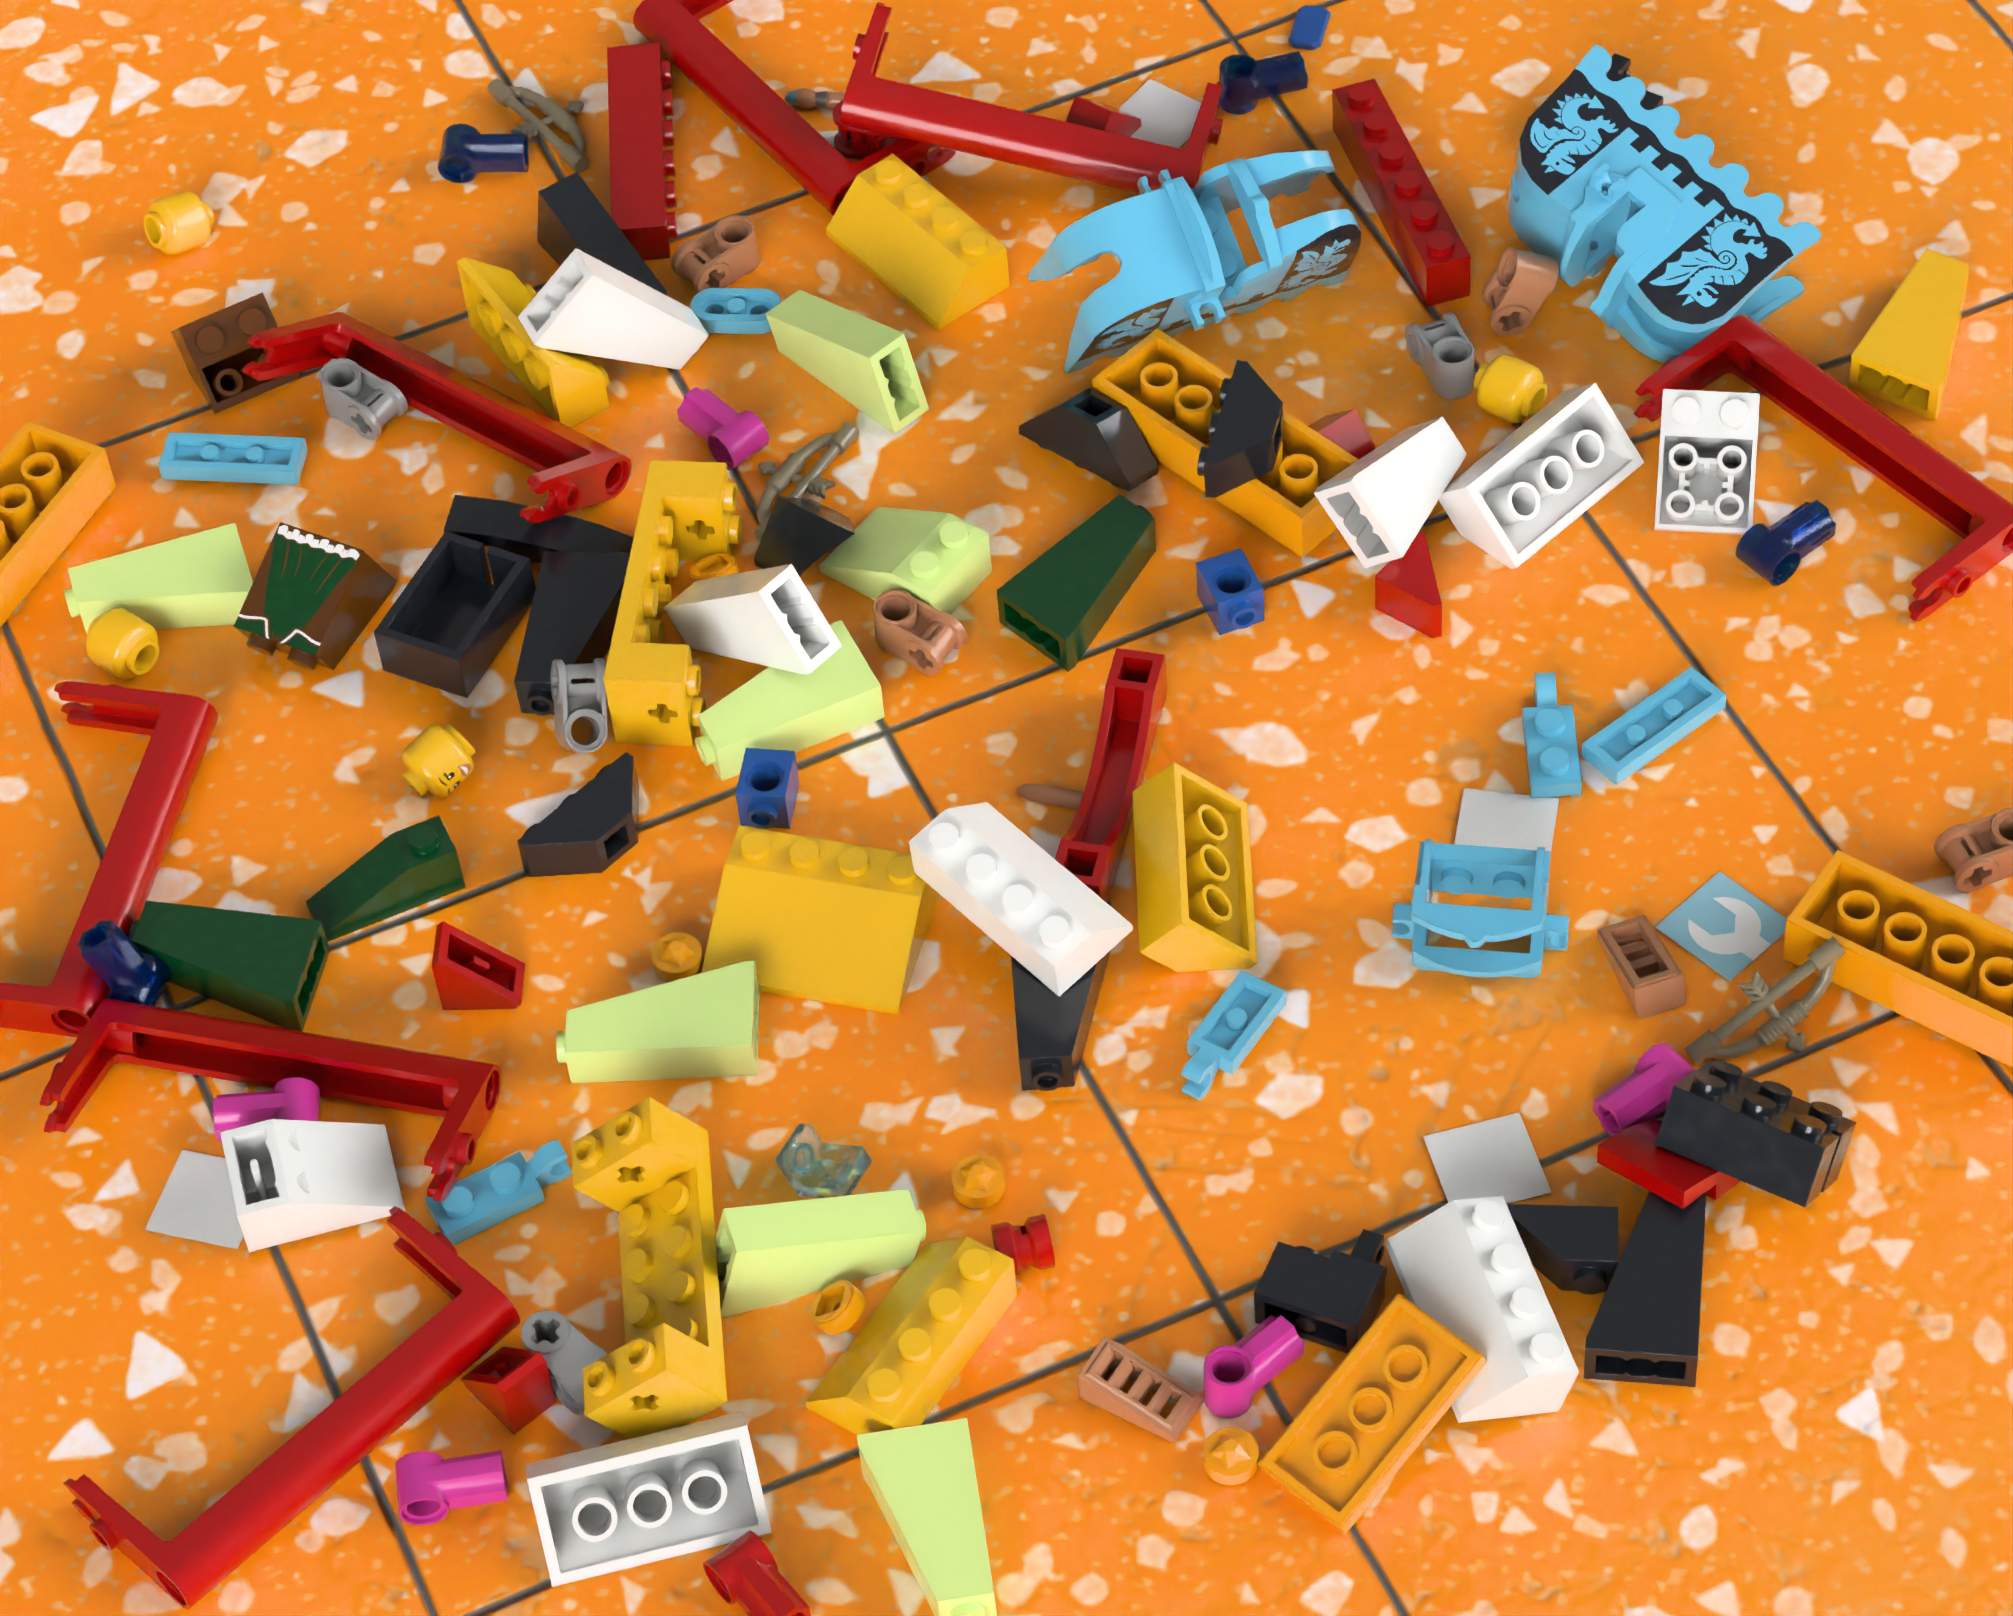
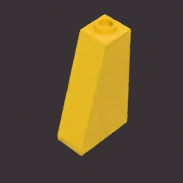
(1914, 337)

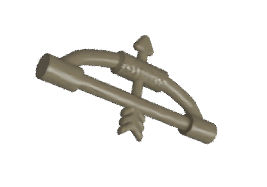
(555, 114)
(811, 482)
(1762, 999)

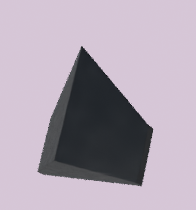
(800, 533)

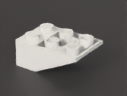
(1707, 461)
(308, 1178)

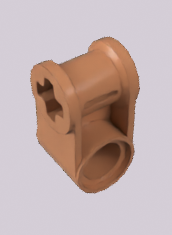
(721, 253)
(1519, 289)
(916, 631)
(1982, 853)

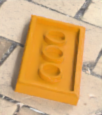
(1372, 1413)

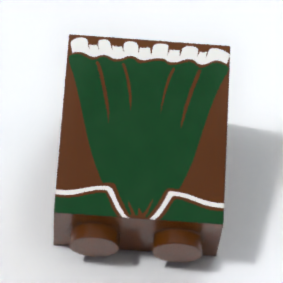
(311, 598)

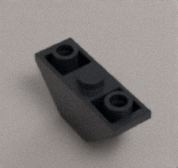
(1243, 434)
(1096, 437)
(588, 827)

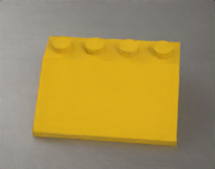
(821, 918)

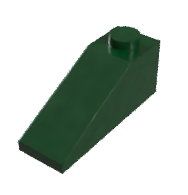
(390, 879)

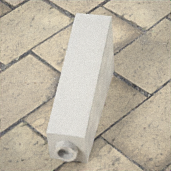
(611, 316)
(1392, 490)
(756, 619)

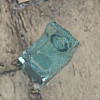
(820, 1167)

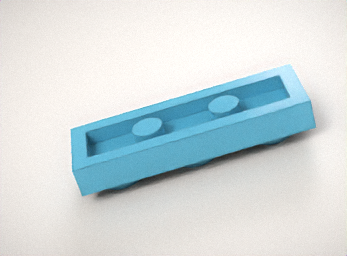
(233, 458)
(1653, 725)

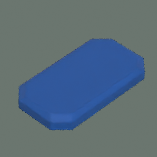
(1309, 27)

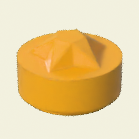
(713, 566)
(677, 956)
(978, 1181)
(837, 1307)
(1231, 1456)

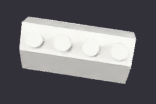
(1541, 476)
(1016, 893)
(1479, 1283)
(647, 1498)

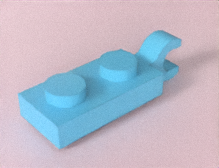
(1551, 743)
(1230, 1031)
(498, 1192)

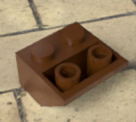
(218, 351)

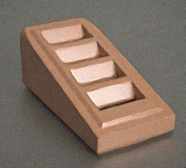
(1643, 969)
(1128, 1365)

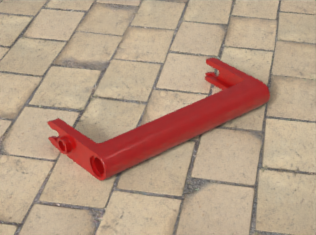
(759, 108)
(1014, 134)
(1862, 434)
(566, 461)
(179, 737)
(262, 1055)
(329, 1443)

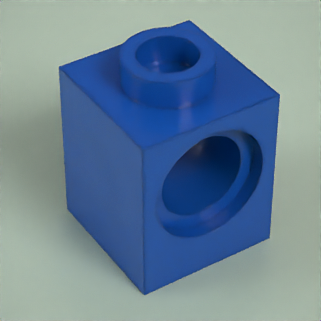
(1230, 591)
(767, 788)

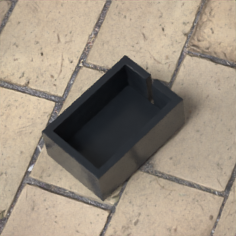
(452, 617)
(1756, 1132)

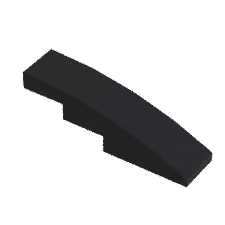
(500, 525)

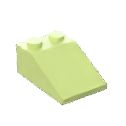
(916, 552)

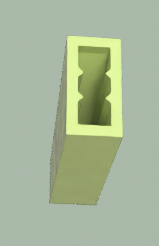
(851, 356)
(167, 584)
(791, 708)
(668, 1031)
(807, 1244)
(934, 1510)

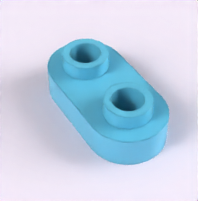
(734, 309)

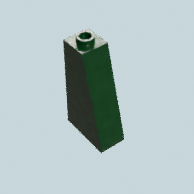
(1079, 582)
(238, 957)

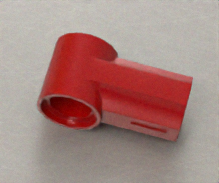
(750, 1577)

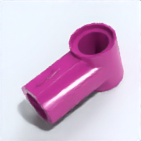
(729, 434)
(1644, 1091)
(290, 1100)
(1249, 1366)
(434, 1485)

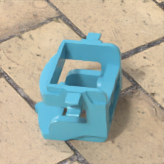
(1483, 872)

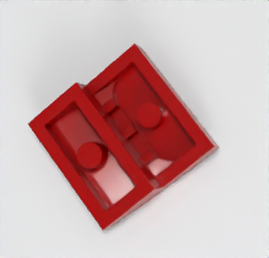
(1661, 1171)

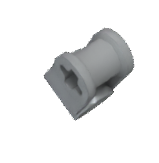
(1443, 355)
(360, 397)
(579, 700)
(565, 1354)

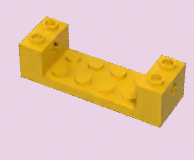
(651, 683)
(659, 1181)

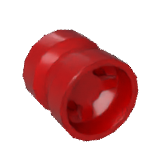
(1026, 1243)

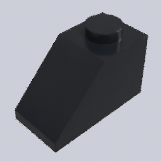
(1570, 1243)

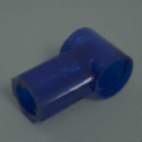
(1251, 80)
(468, 152)
(1778, 549)
(125, 969)

